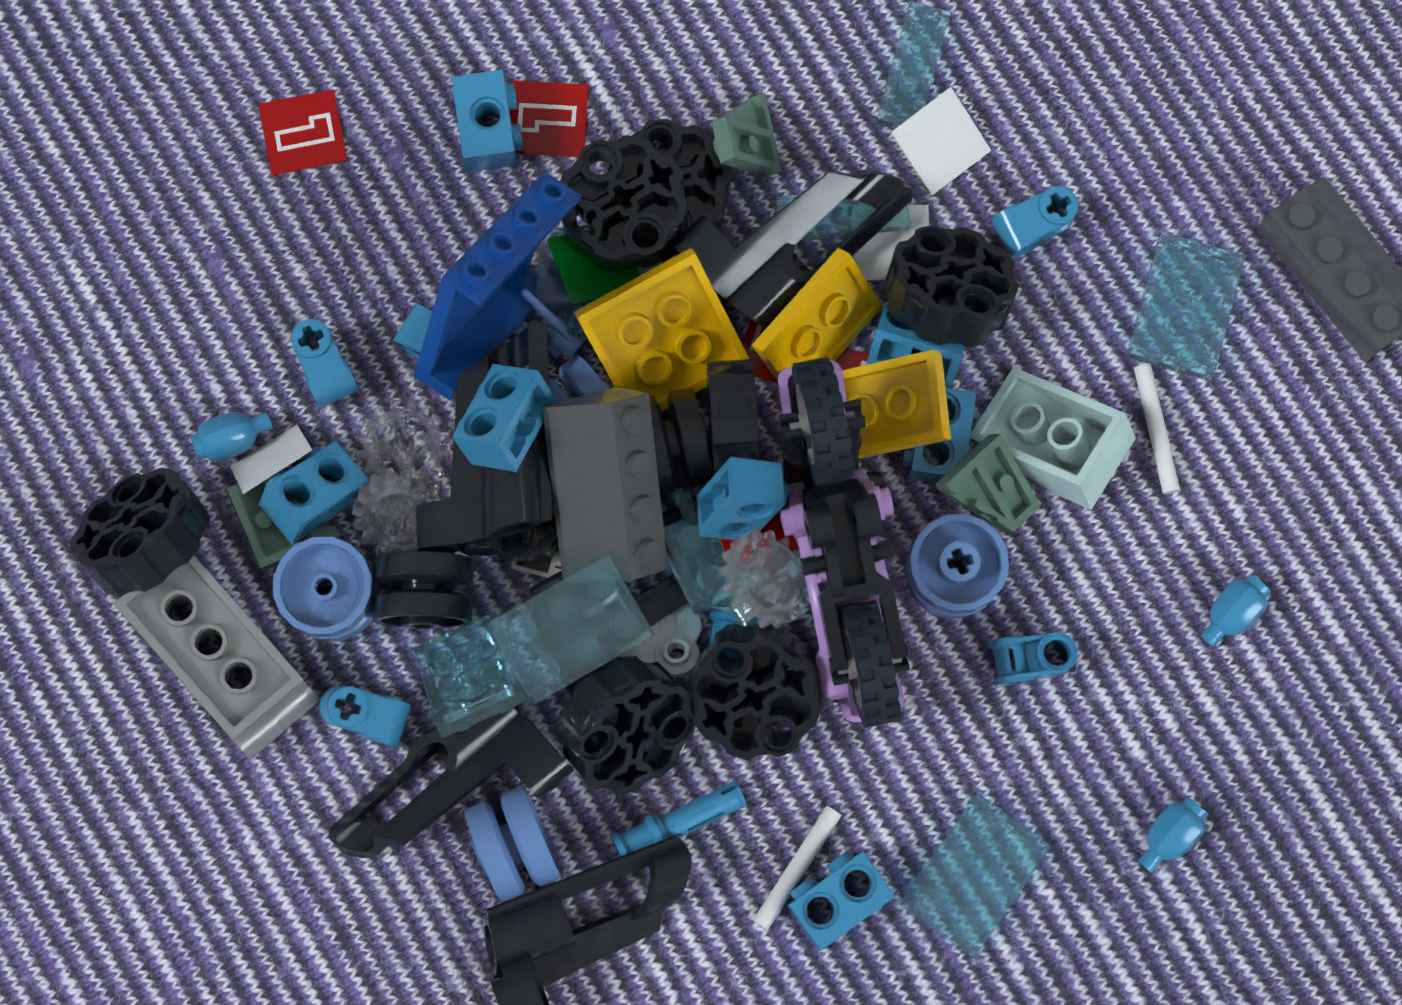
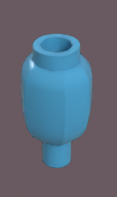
(228, 435)
(1236, 609)
(1174, 833)

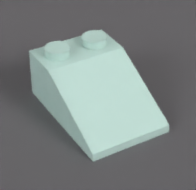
(1057, 436)

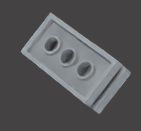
(249, 714)

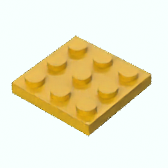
(661, 329)

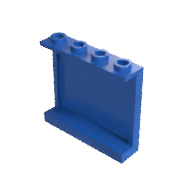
(481, 292)

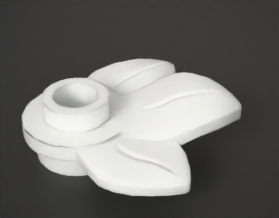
(673, 632)

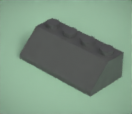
(1339, 265)
(605, 482)

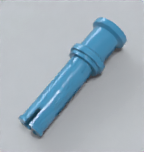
(682, 820)

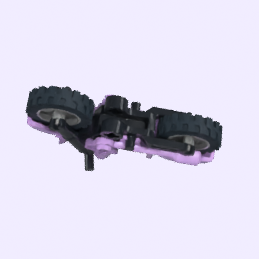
(839, 543)

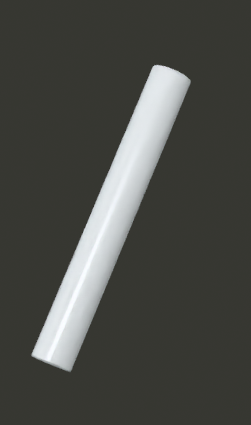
(1156, 429)
(797, 867)

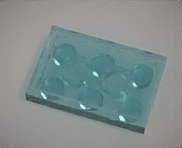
(1185, 306)
(570, 629)
(467, 677)
(974, 875)

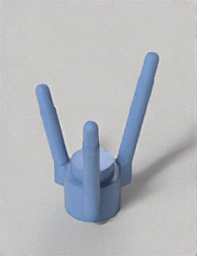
(560, 341)

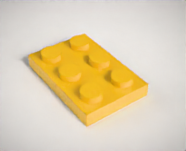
(820, 317)
(900, 402)

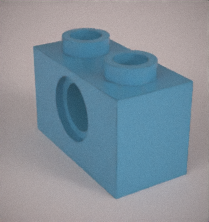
(485, 95)

